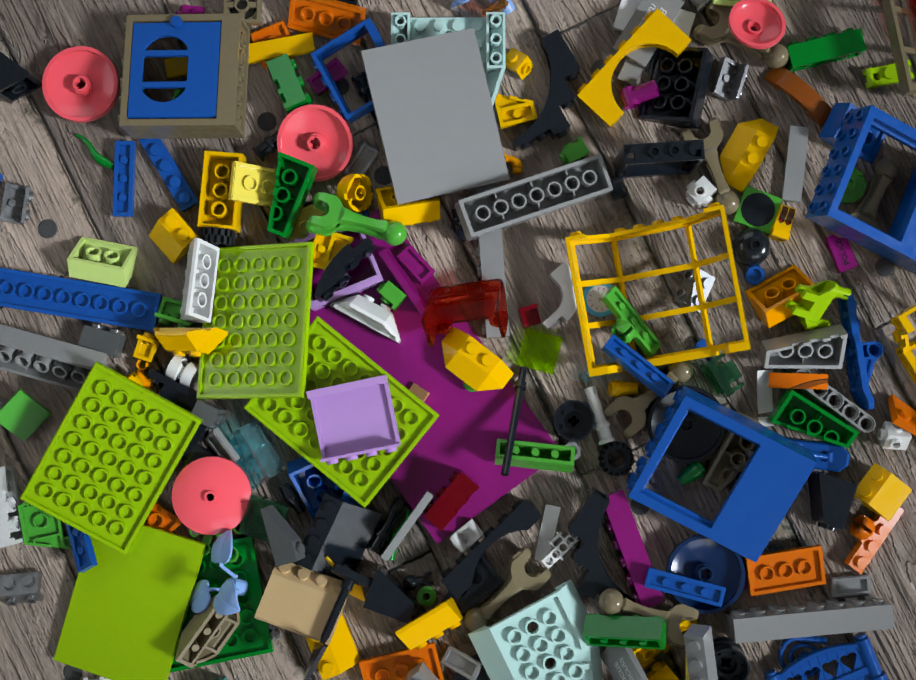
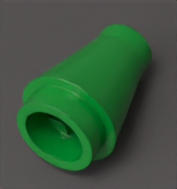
(691, 472)

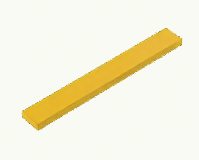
(258, 52)

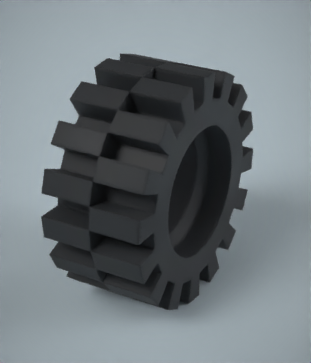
(218, 236)
(627, 461)

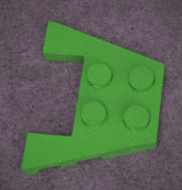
(41, 528)

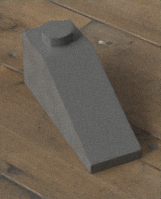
(282, 538)

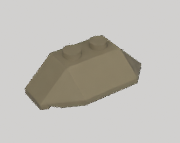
(205, 636)

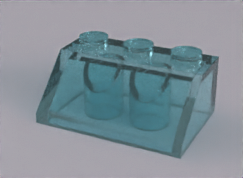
(256, 454)

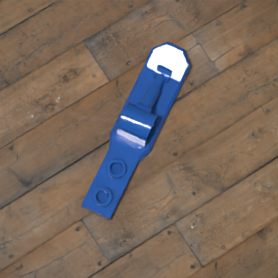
(857, 355)
(828, 456)

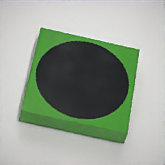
(757, 210)

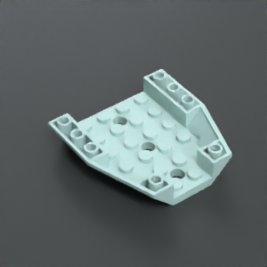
(488, 31)
(516, 654)

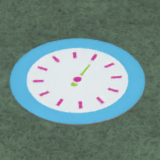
(593, 301)

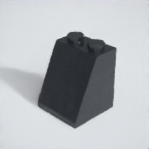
(15, 80)
(830, 500)
(390, 597)

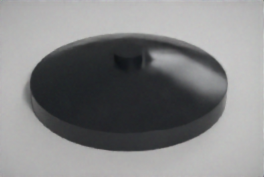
(696, 436)

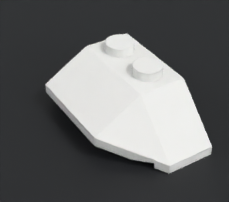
(370, 314)

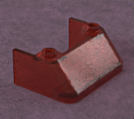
(463, 304)

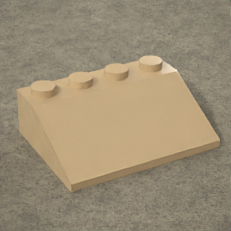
(299, 600)

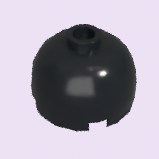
(750, 247)

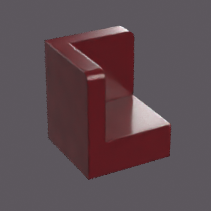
(529, 316)

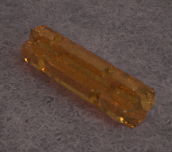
(497, 6)

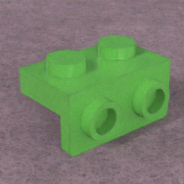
(170, 313)

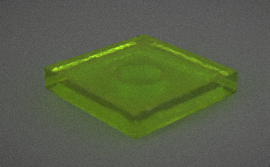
(539, 351)

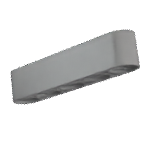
(839, 407)

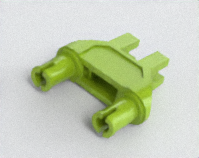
(815, 302)

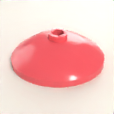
(762, 18)

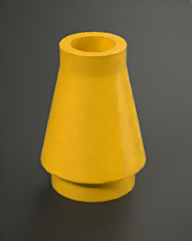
(621, 388)

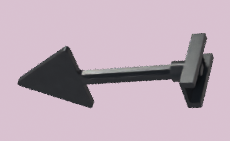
(349, 579)

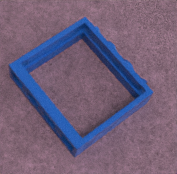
(334, 46)

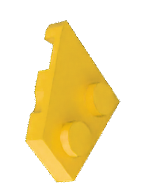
(514, 111)
(327, 247)

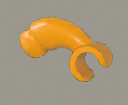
(515, 163)
(140, 373)

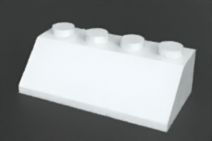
(199, 282)

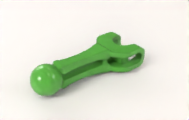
(342, 219)

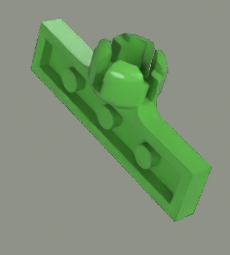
(629, 323)

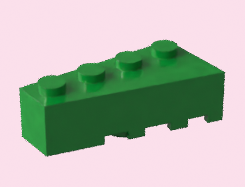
(289, 194)
(806, 417)

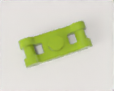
(885, 75)

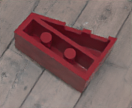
(450, 499)

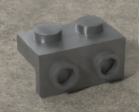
(729, 79)
(15, 204)
(687, 292)
(21, 588)

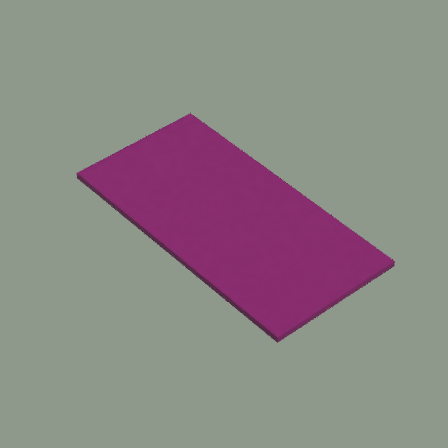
(468, 421)

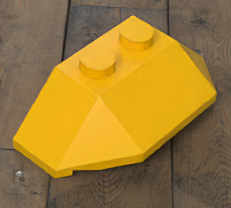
(746, 151)
(189, 340)
(474, 362)

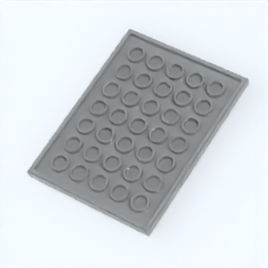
(435, 115)

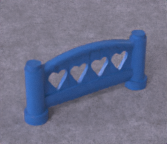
(864, 667)

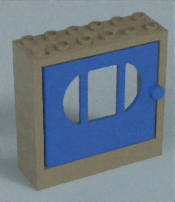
(214, 77)

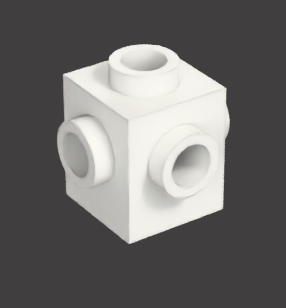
(705, 187)
(893, 436)

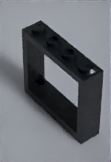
(659, 158)

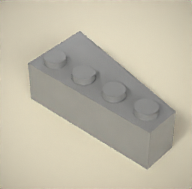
(806, 350)

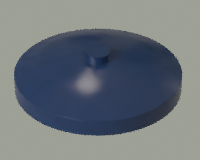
(709, 562)

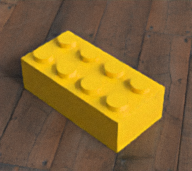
(214, 206)

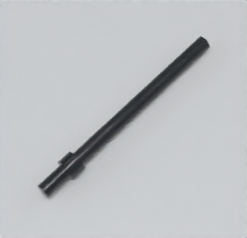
(520, 386)

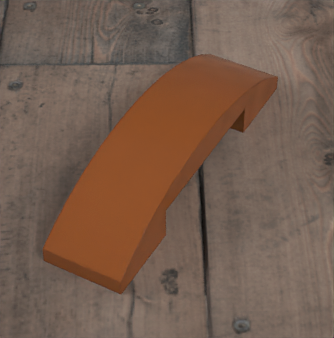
(800, 92)

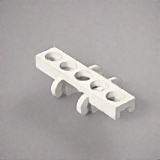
(559, 556)

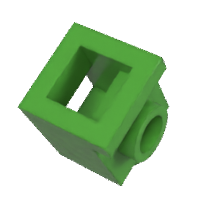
(574, 152)
(391, 295)

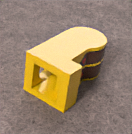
(782, 224)

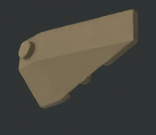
(729, 459)

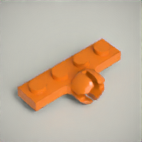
(869, 536)

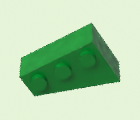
(288, 83)

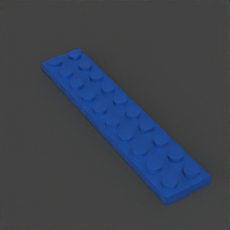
(79, 299)

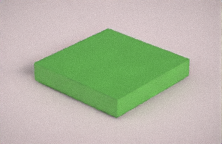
(23, 414)

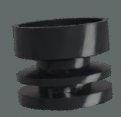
(582, 413)
(736, 665)

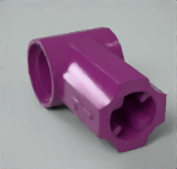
(634, 95)

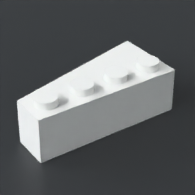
(9, 500)

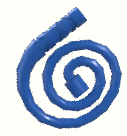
(814, 639)

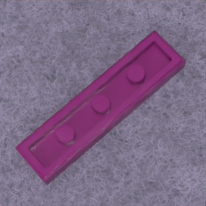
(403, 279)

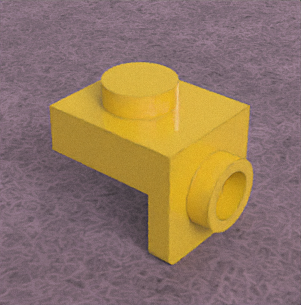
(518, 63)
(146, 347)

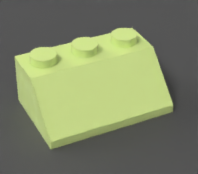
(102, 262)

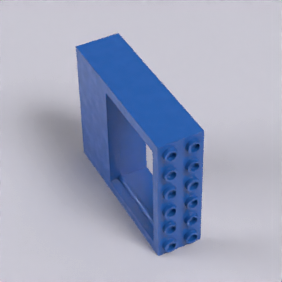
(900, 242)
(760, 493)

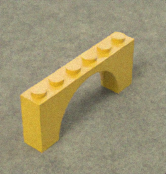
(655, 32)

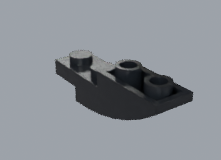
(336, 272)

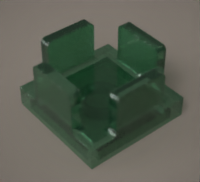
(722, 375)
(253, 522)

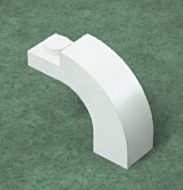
(563, 279)

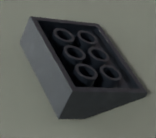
(681, 87)
(340, 532)

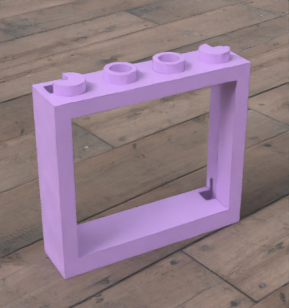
(350, 290)

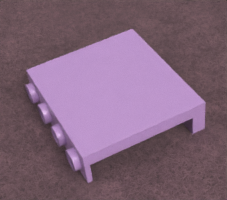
(354, 419)

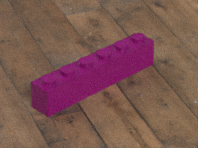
(631, 547)

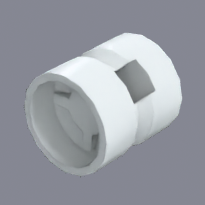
(182, 370)

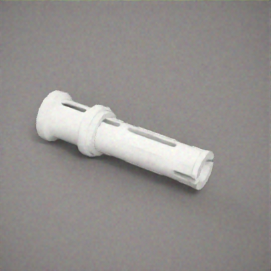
(601, 424)

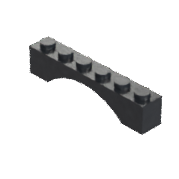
(460, 576)

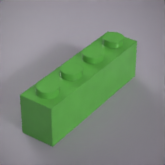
(537, 456)

